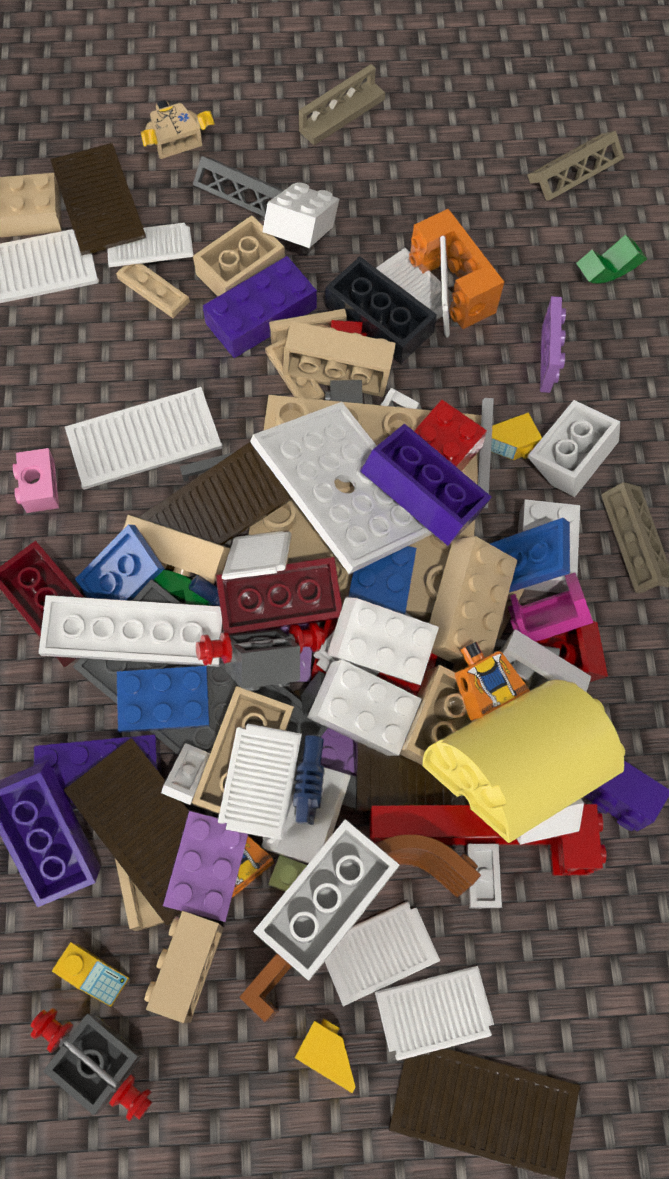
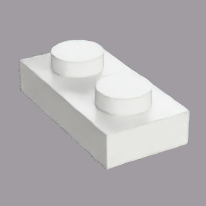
(186, 774)
(487, 889)

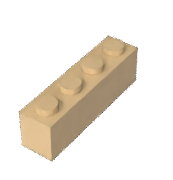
(182, 550)

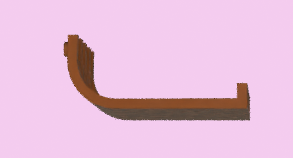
(432, 856)

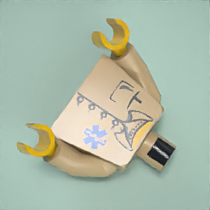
(175, 128)

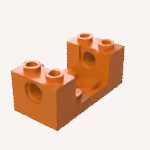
(478, 284)

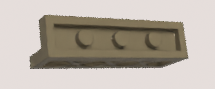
(341, 108)
(572, 158)
(637, 537)

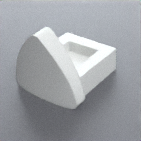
(398, 399)

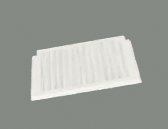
(160, 244)
(444, 278)
(423, 286)
(257, 555)
(259, 781)
(380, 953)
(435, 1013)

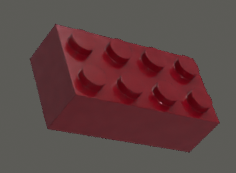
(28, 580)
(293, 596)

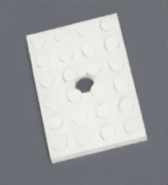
(309, 458)

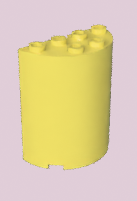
(529, 757)

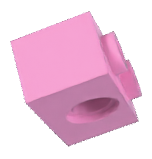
(42, 494)

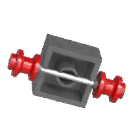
(261, 656)
(92, 1063)

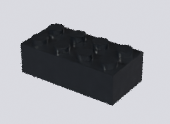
(382, 307)

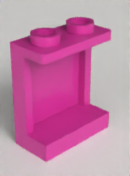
(552, 614)

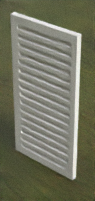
(43, 266)
(142, 437)

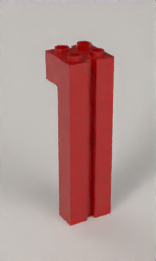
(458, 825)

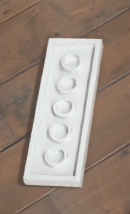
(127, 630)

